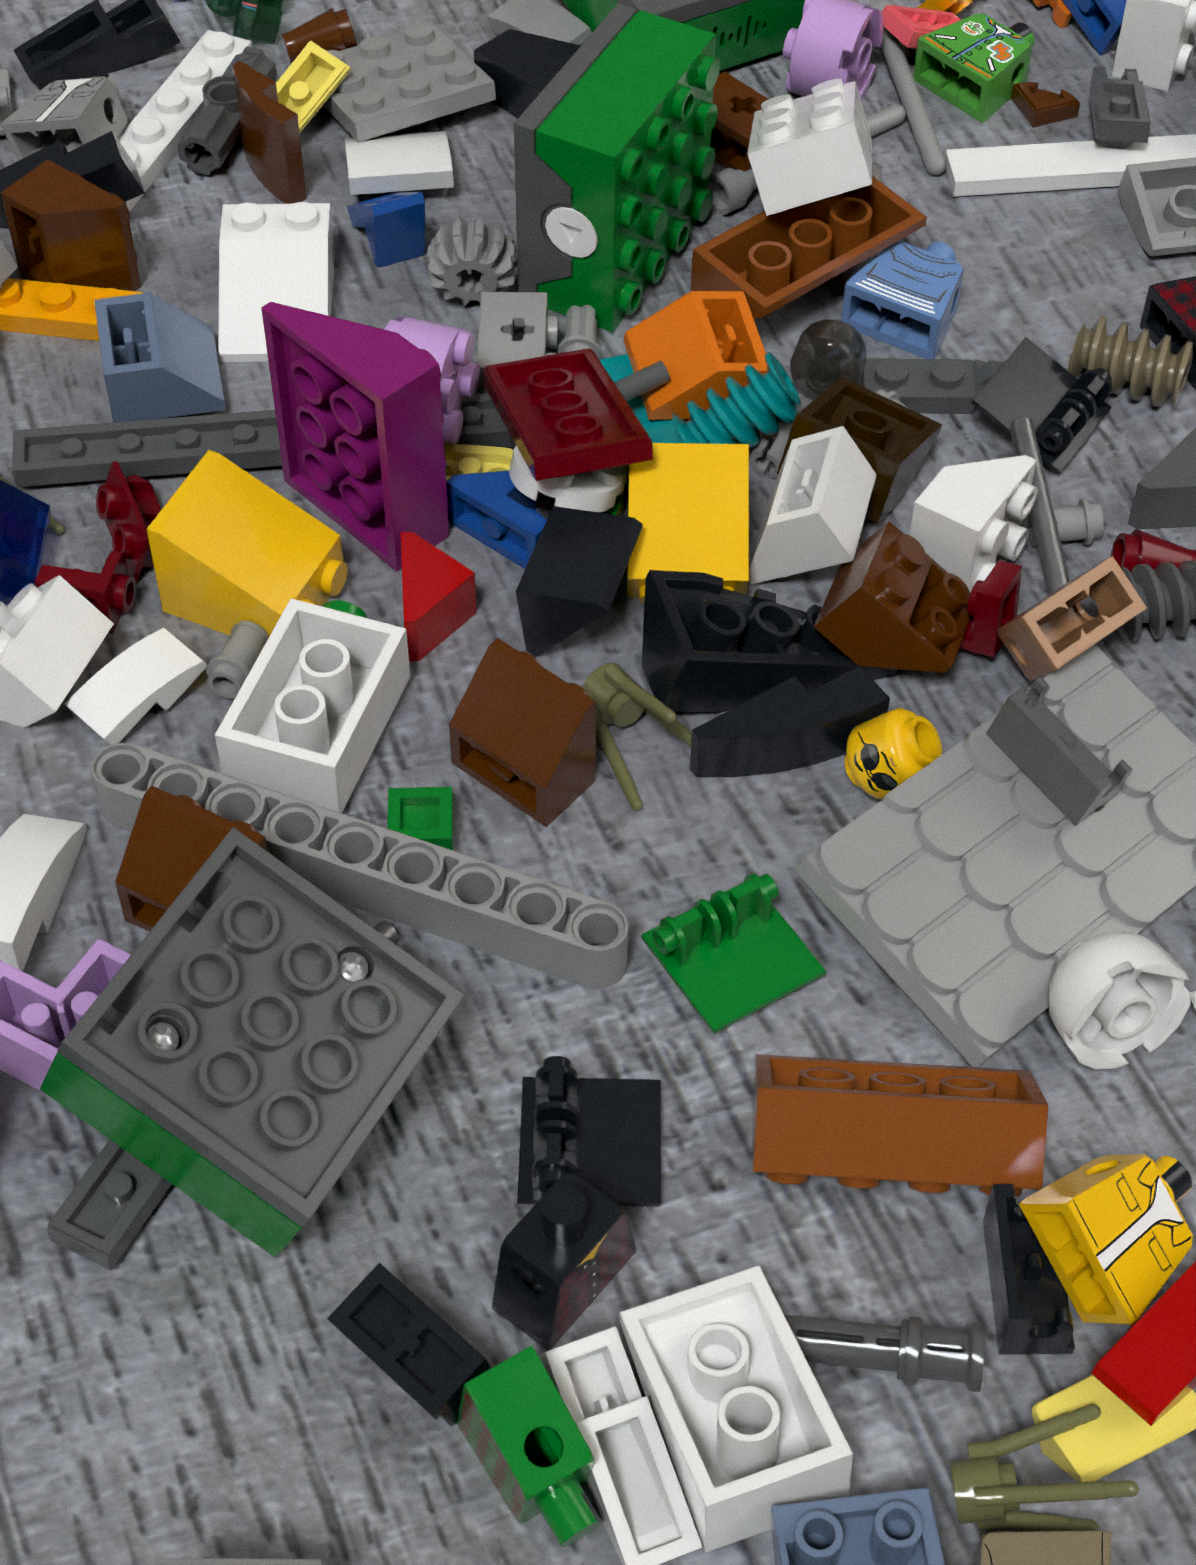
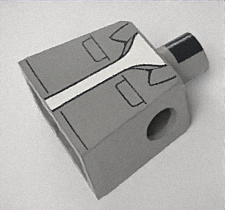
(68, 112)

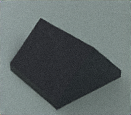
(573, 574)

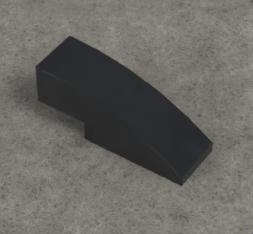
(97, 41)
(98, 161)
(786, 727)

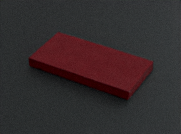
(566, 414)

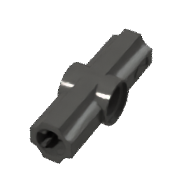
(217, 122)

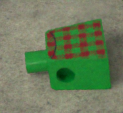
(520, 1417)

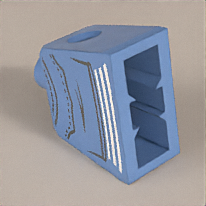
(906, 297)

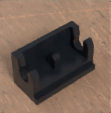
(1025, 1290)
(409, 1343)

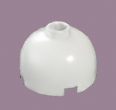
(1115, 997)

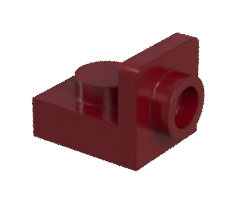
(108, 591)
(990, 607)

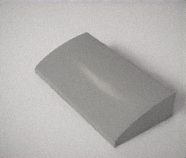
(1161, 204)

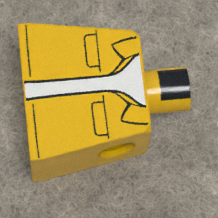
(1113, 1232)

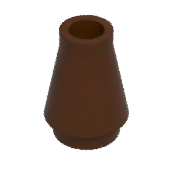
(328, 30)

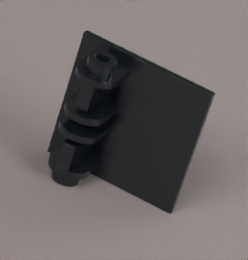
(1058, 403)
(591, 1128)

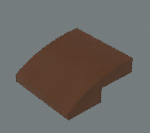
(269, 135)

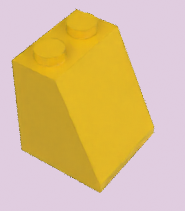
(691, 513)
(239, 550)

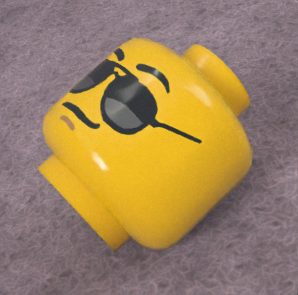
(890, 750)

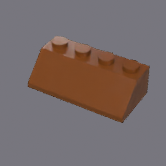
(803, 246)
(897, 1124)

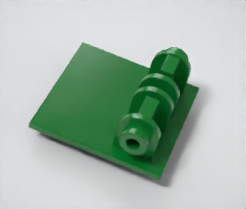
(733, 953)

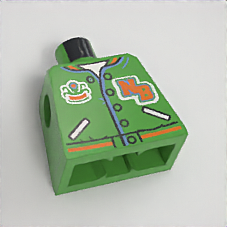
(974, 63)

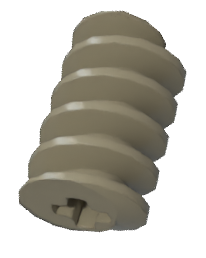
(1132, 361)

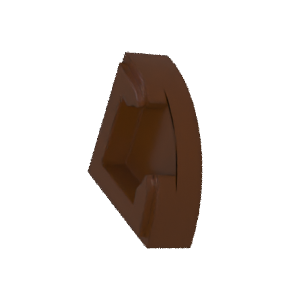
(1043, 106)

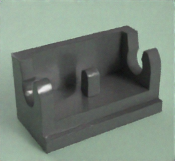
(1054, 755)

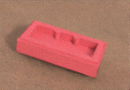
(911, 23)

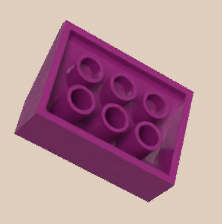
(359, 426)

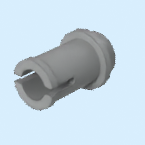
(770, 450)
(1076, 522)
(232, 666)

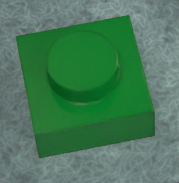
(422, 813)

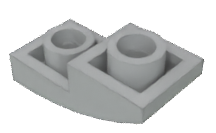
(540, 19)

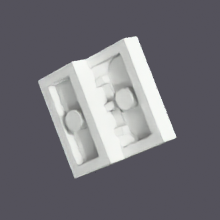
(399, 163)

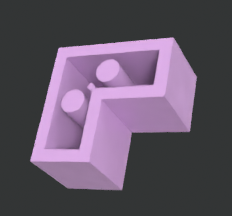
(40, 1017)

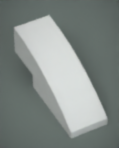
(34, 871)
(632, 1468)

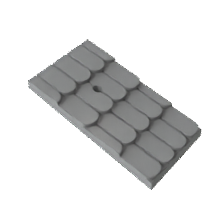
(984, 886)

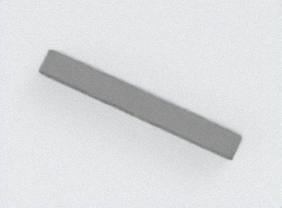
(329, 845)

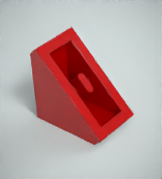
(436, 595)

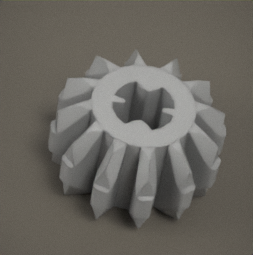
(471, 260)

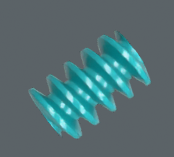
(744, 410)

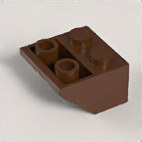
(70, 230)
(895, 606)
(525, 733)
(166, 851)

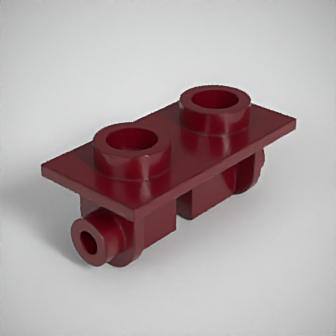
(128, 510)

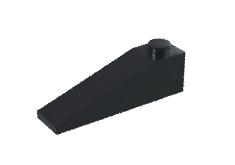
(724, 647)

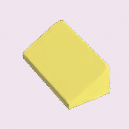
(310, 82)
(1114, 1437)

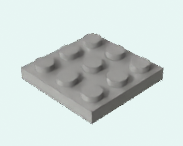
(405, 82)

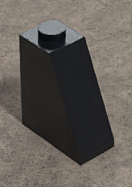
(521, 66)

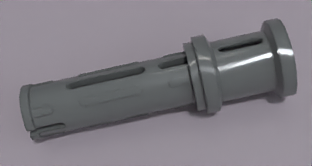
(909, 1350)

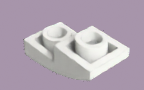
(130, 684)

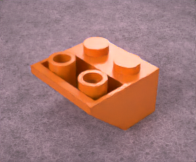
(701, 344)

